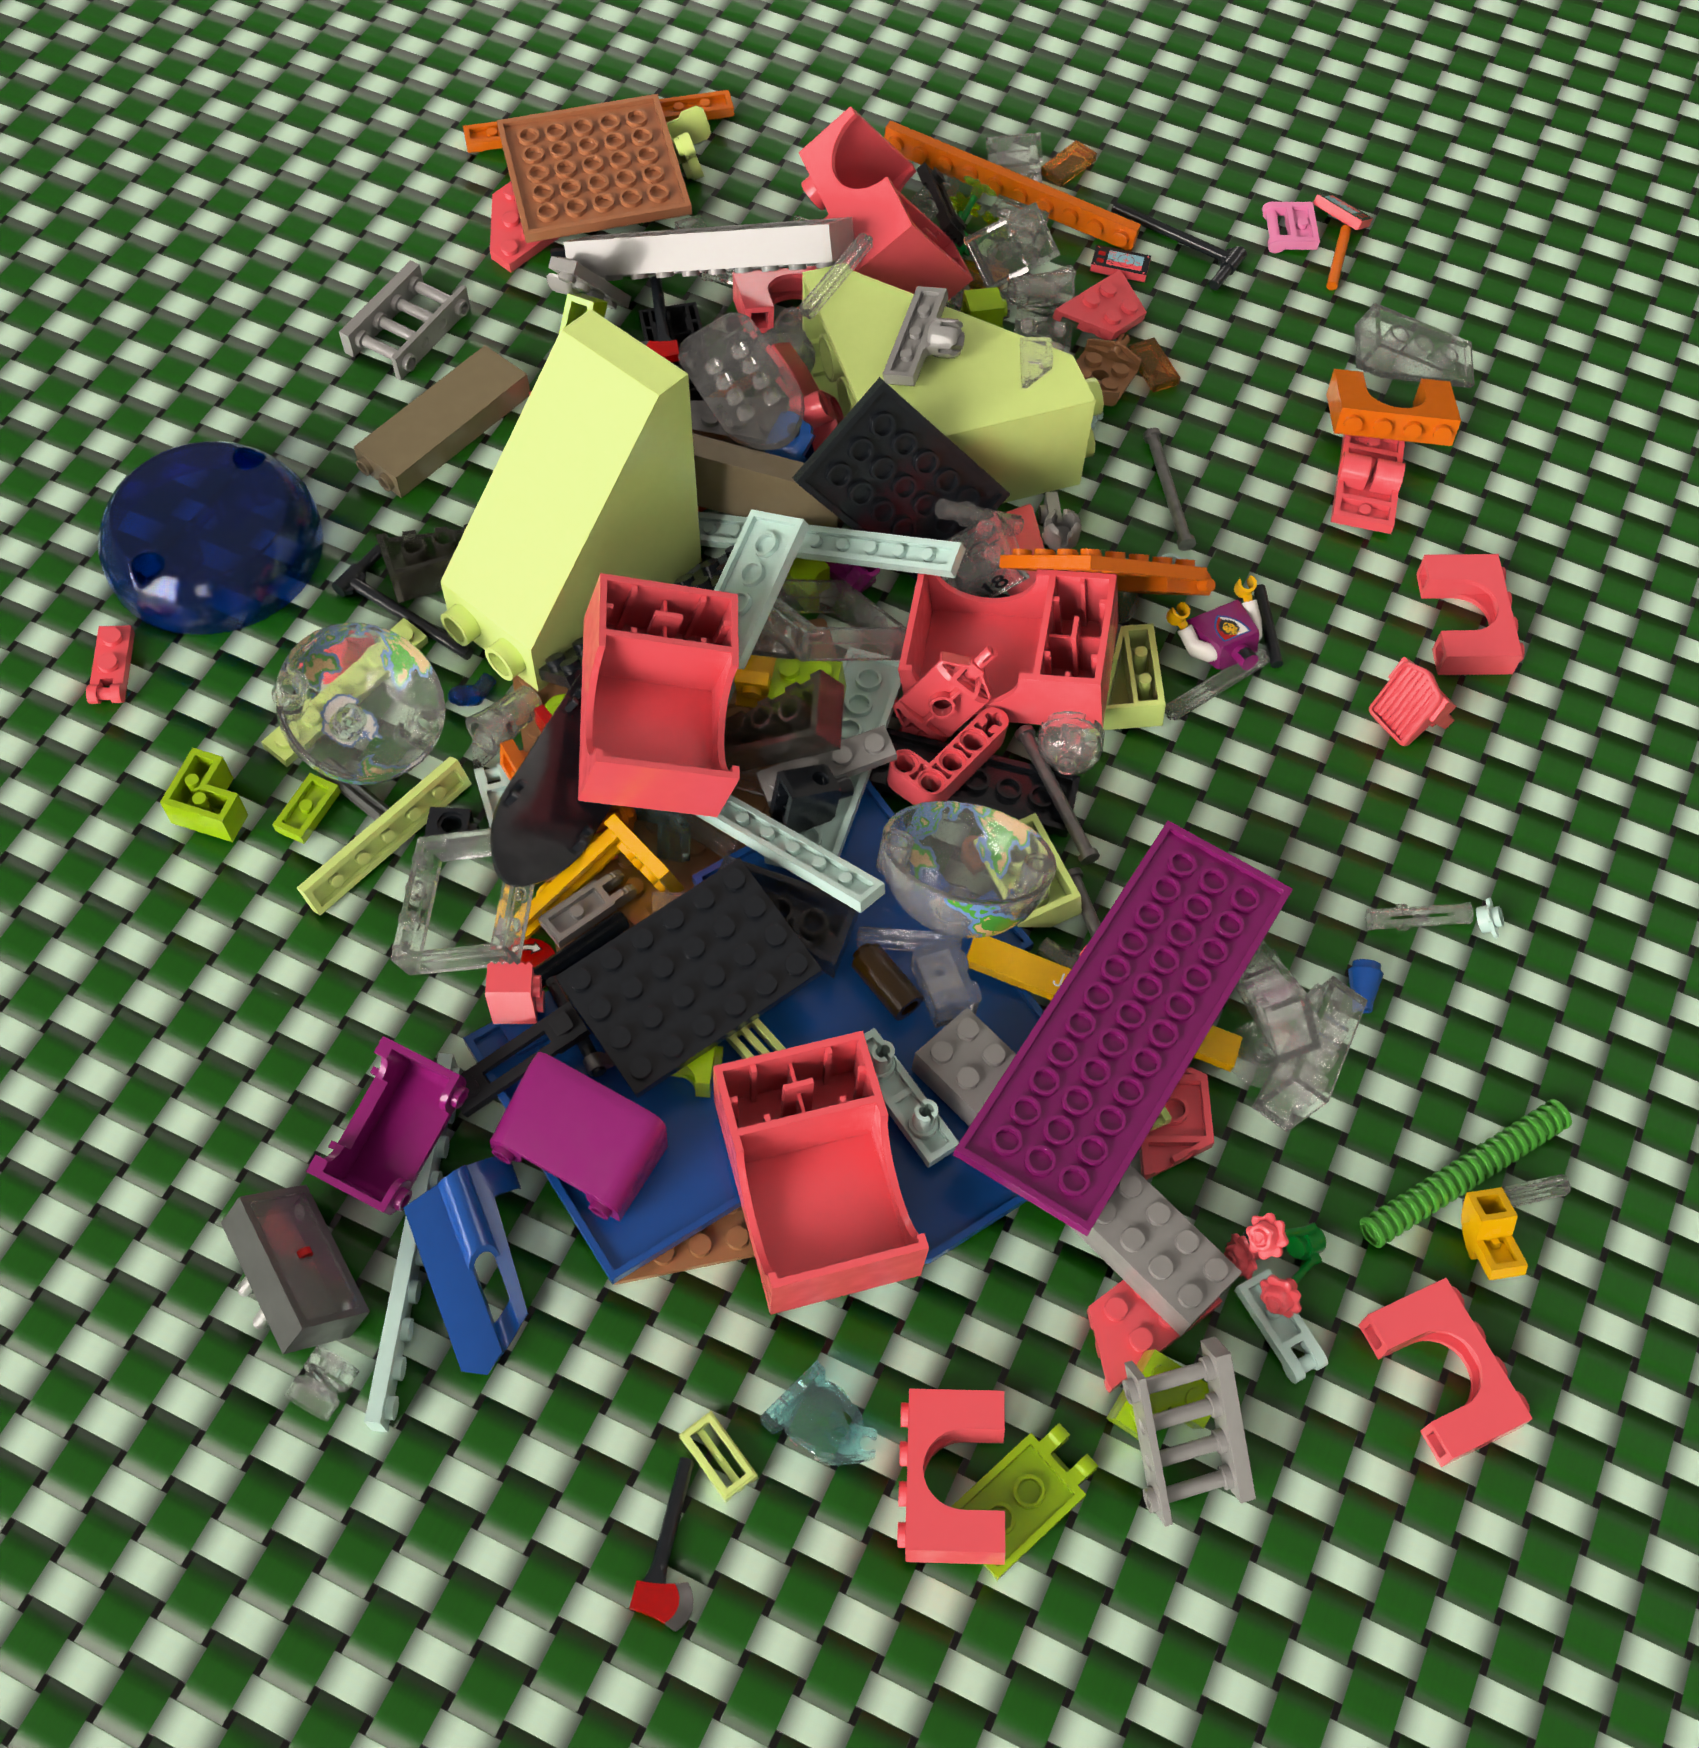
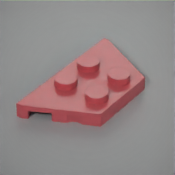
(1104, 308)
(1189, 1128)
(1128, 1328)

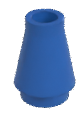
(1365, 979)

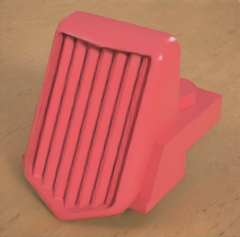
(1411, 703)

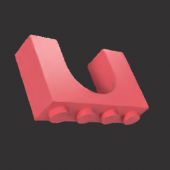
(759, 291)
(1481, 582)
(1440, 1317)
(931, 1528)

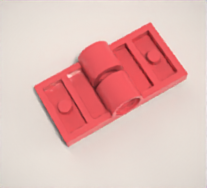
(1368, 483)

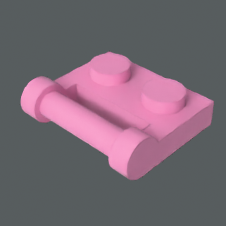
(1300, 226)

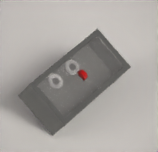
(293, 1269)

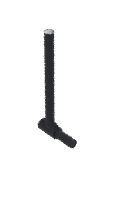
(1228, 259)
(354, 581)

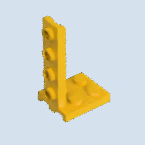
(594, 858)

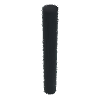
(1268, 627)

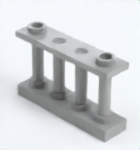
(391, 300)
(1226, 1439)

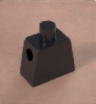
(807, 796)

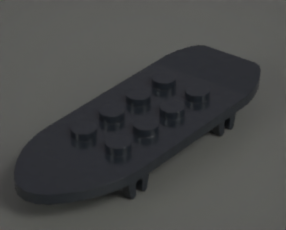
(538, 818)

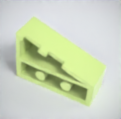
(1135, 681)

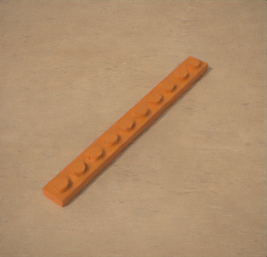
(715, 105)
(1060, 205)

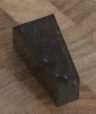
(789, 726)

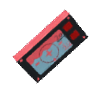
(1342, 211)
(1109, 260)

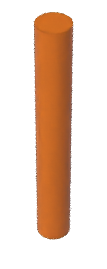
(1338, 258)

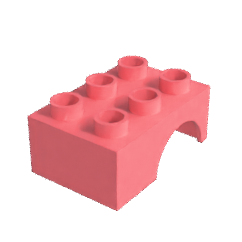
(862, 178)
(1049, 642)
(657, 696)
(816, 1172)

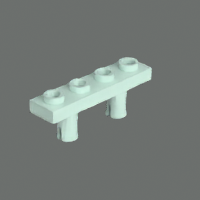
(907, 1104)

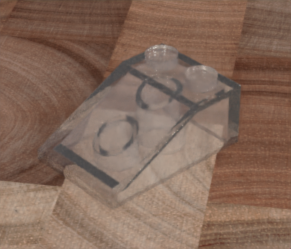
(1012, 246)

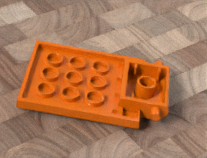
(1133, 574)

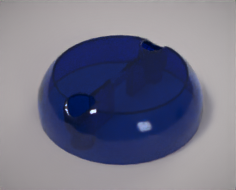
(209, 538)

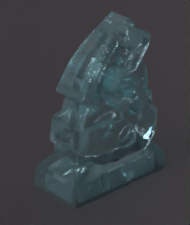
(815, 1419)

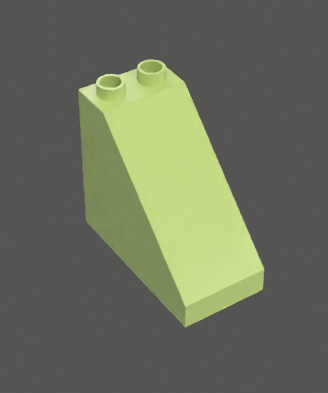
(1020, 436)
(582, 489)

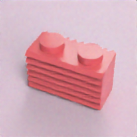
(514, 993)

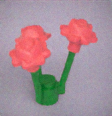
(1268, 1239)

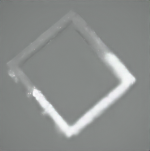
(872, 632)
(418, 903)

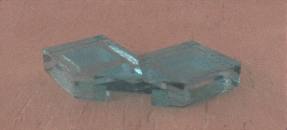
(672, 833)

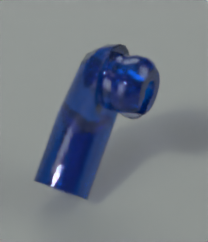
(472, 694)

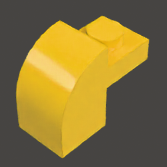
(754, 681)
(1488, 1231)

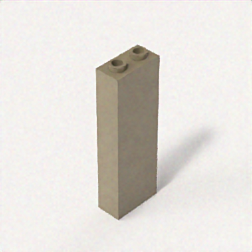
(442, 421)
(744, 479)

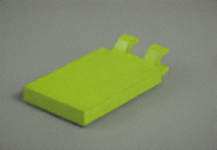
(1032, 1491)

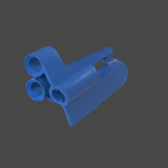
(451, 1230)

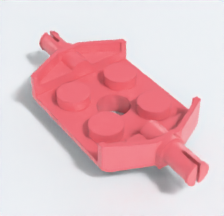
(952, 679)

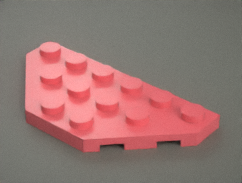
(507, 236)

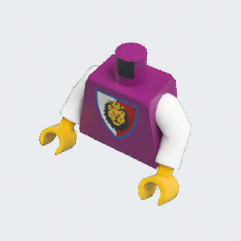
(1225, 633)

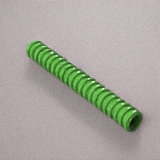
(1465, 1173)

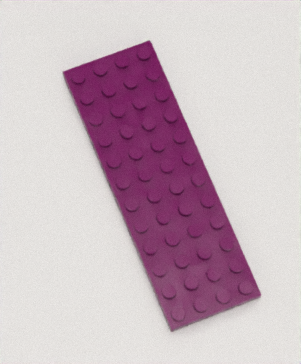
(1123, 1028)

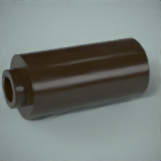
(886, 980)

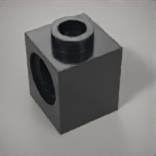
(443, 820)

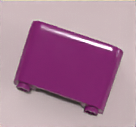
(392, 1129)
(581, 1135)

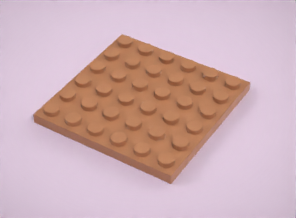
(593, 168)

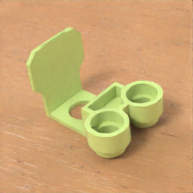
(686, 131)

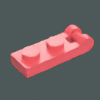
(111, 664)

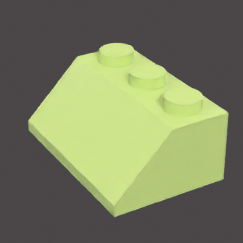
(1063, 898)

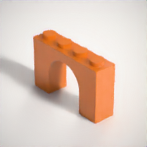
(1357, 413)

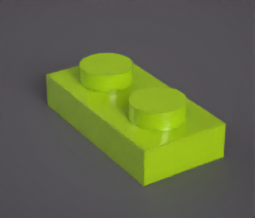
(306, 808)

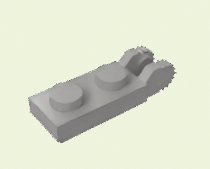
(586, 908)

